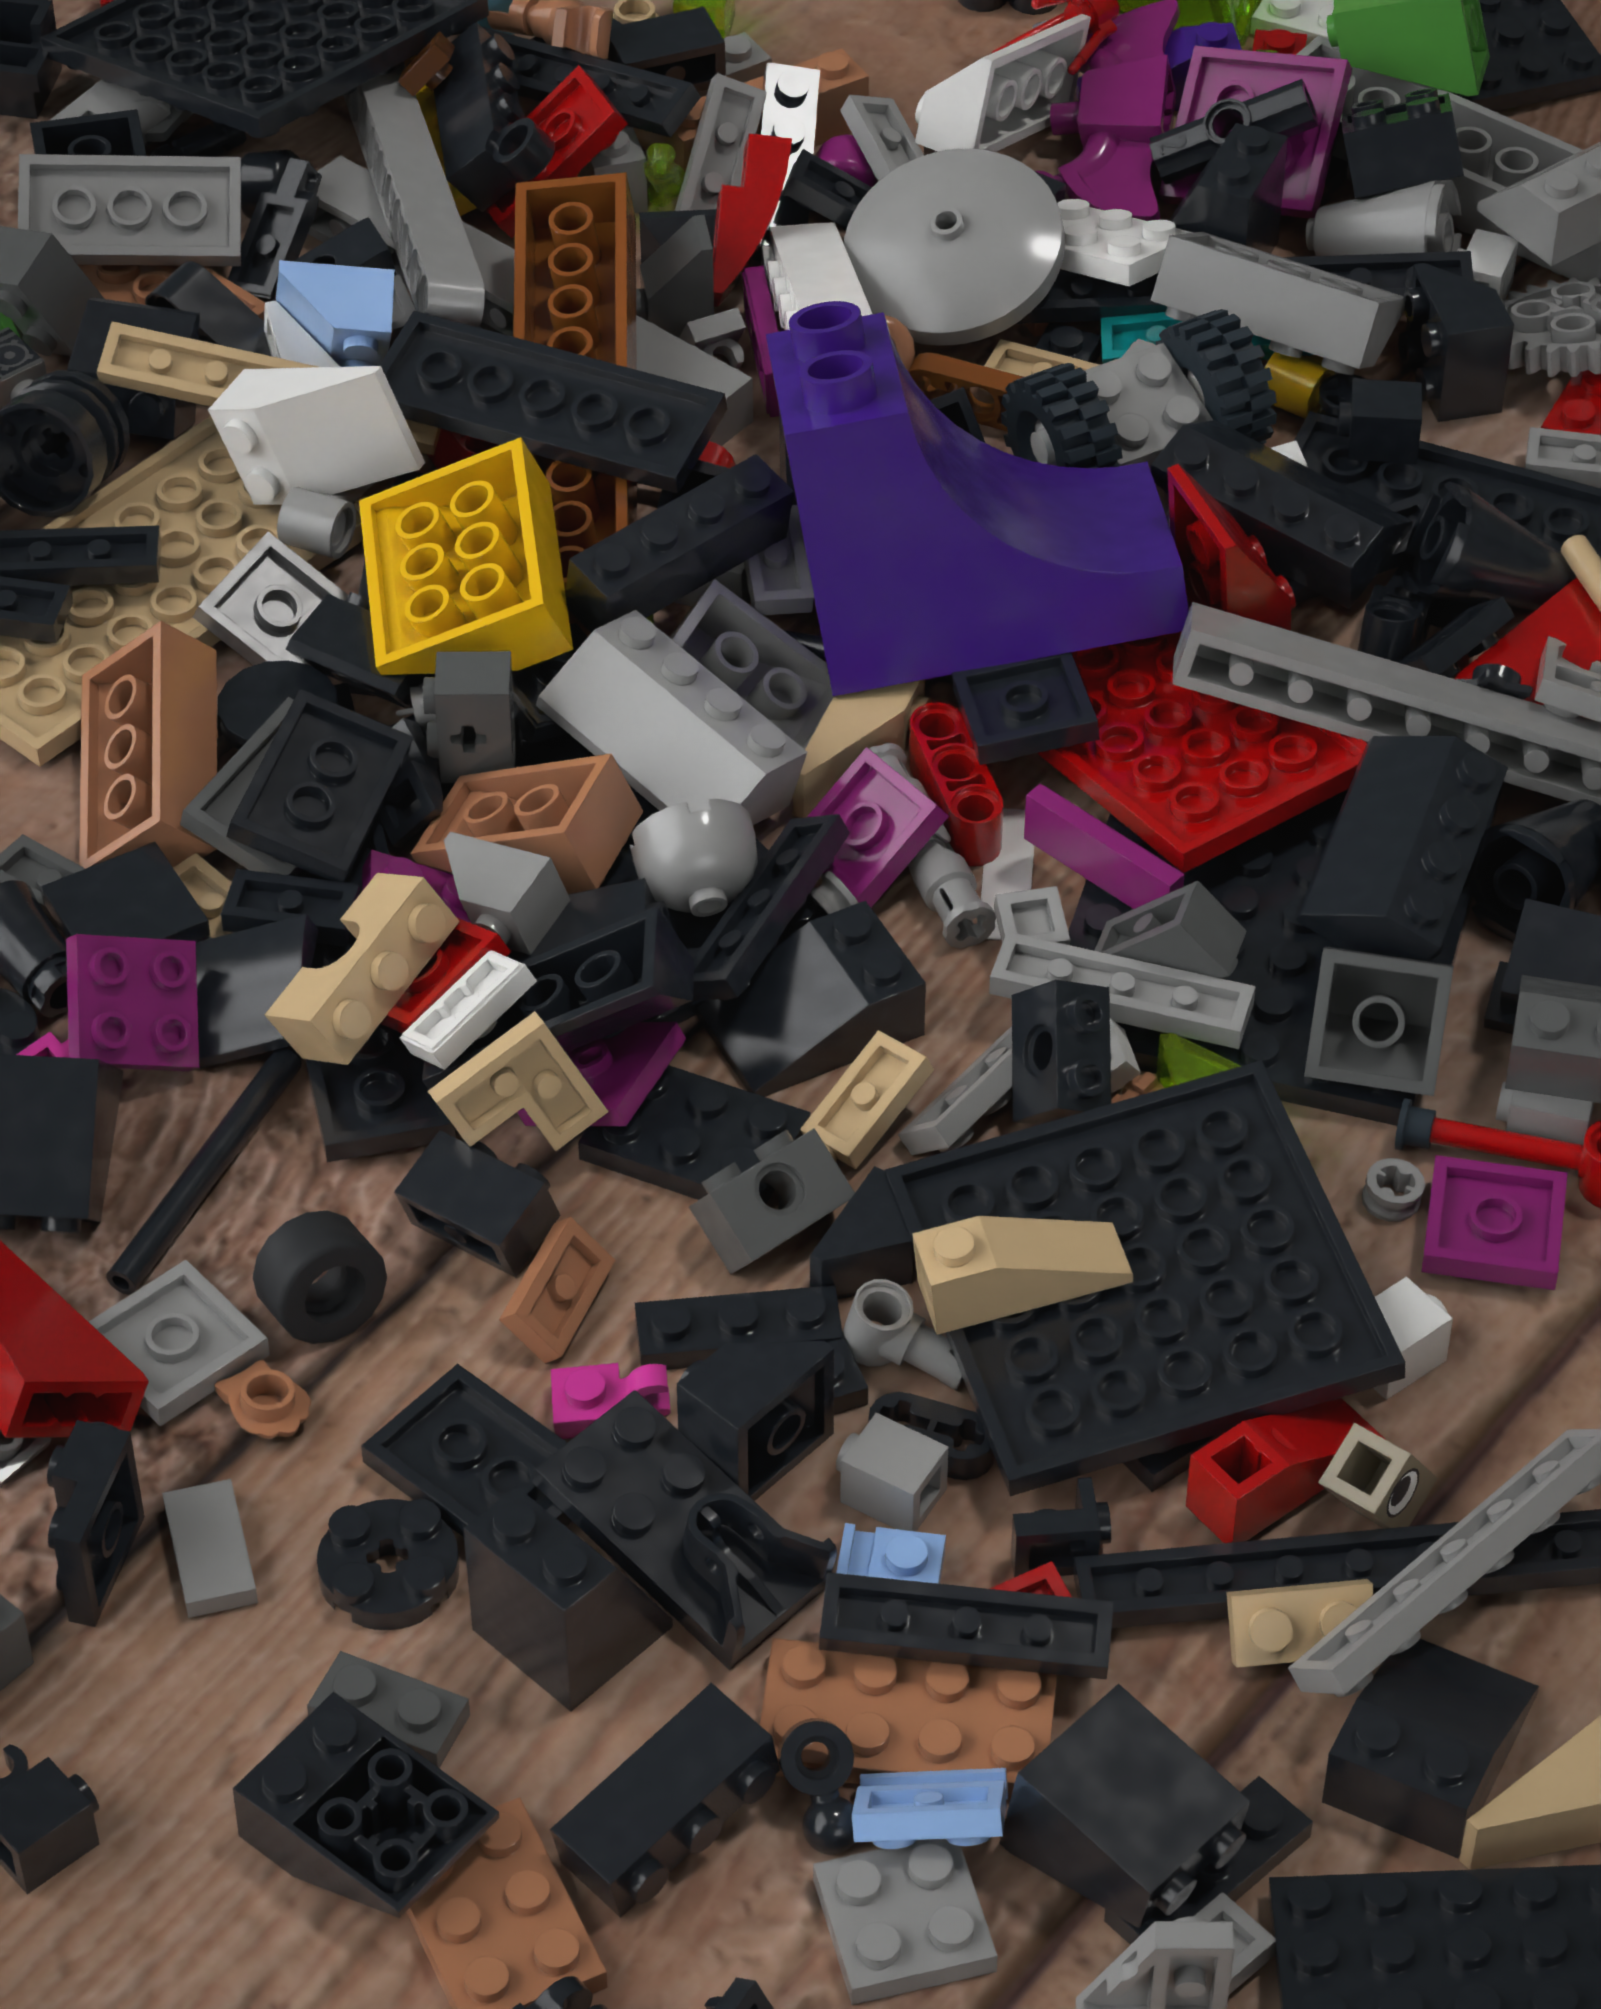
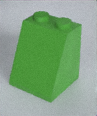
(1414, 40)

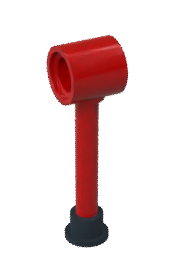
(1421, 1127)

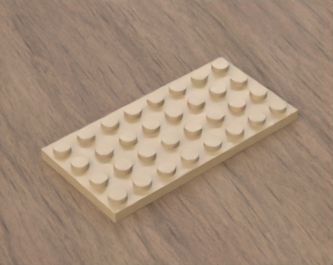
(204, 534)

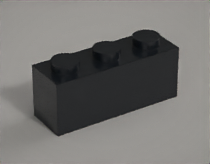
(666, 1800)

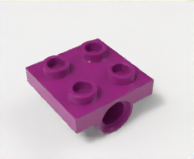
(133, 1002)

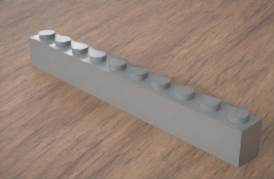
(350, 196)

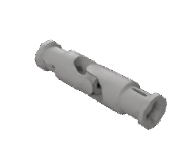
(944, 875)

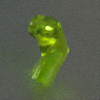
(663, 174)

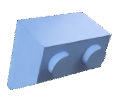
(340, 308)

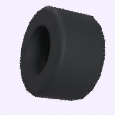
(298, 1256)

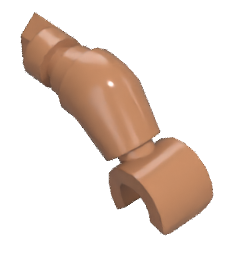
(559, 23)

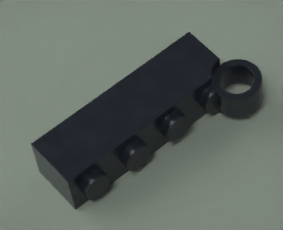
(481, 122)

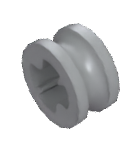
(832, 894)
(1381, 1200)

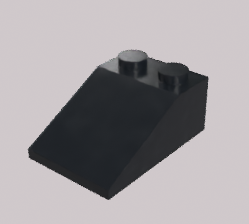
(818, 1002)
(1426, 1744)

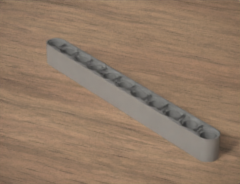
(416, 200)

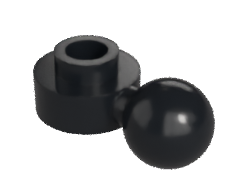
(829, 1816)

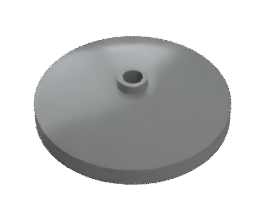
(957, 244)

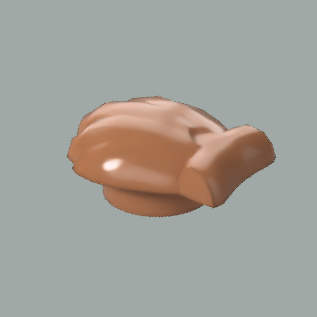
(265, 1401)

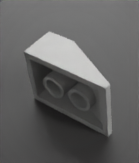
(757, 661)

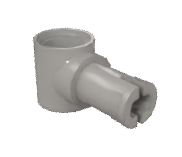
(901, 1337)

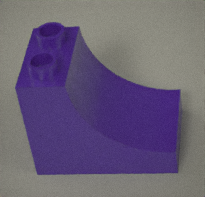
(944, 547)

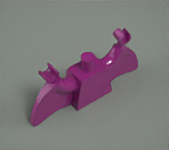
(1121, 105)

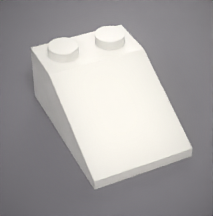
(313, 430)

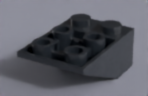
(357, 1810)

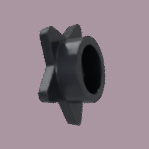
(1499, 679)

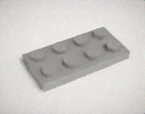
(135, 207)

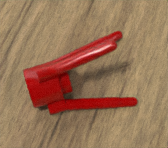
(1101, 24)

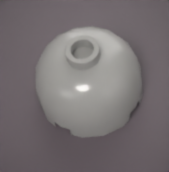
(696, 857)

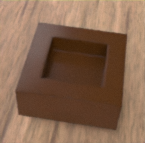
(428, 66)

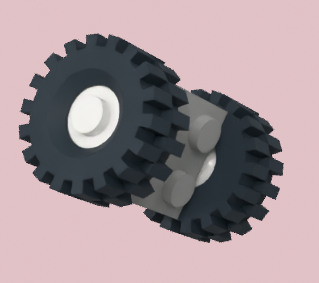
(1140, 401)

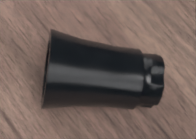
(32, 950)

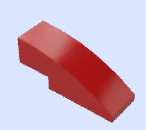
(747, 210)

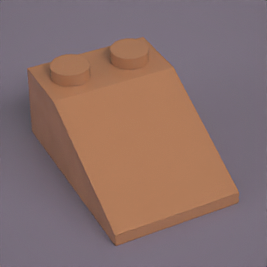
(558, 809)

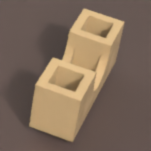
(338, 1007)

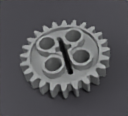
(1556, 327)

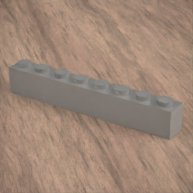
(1381, 697)

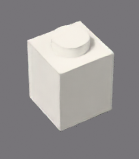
(1419, 1328)

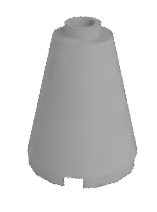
(1388, 222)

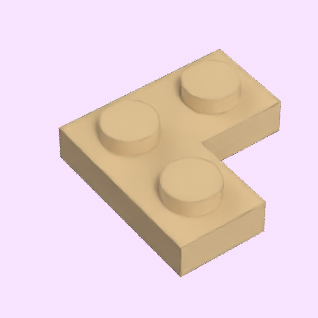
(519, 1072)

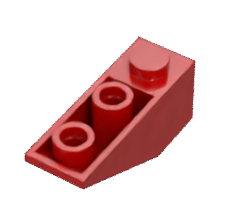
(1266, 1468)

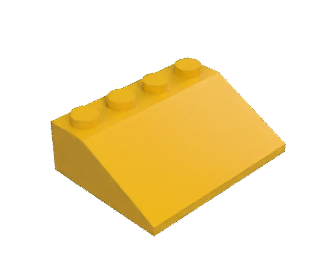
(466, 564)

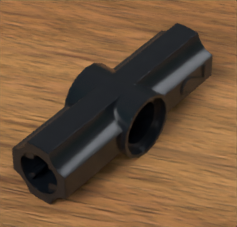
(1192, 145)

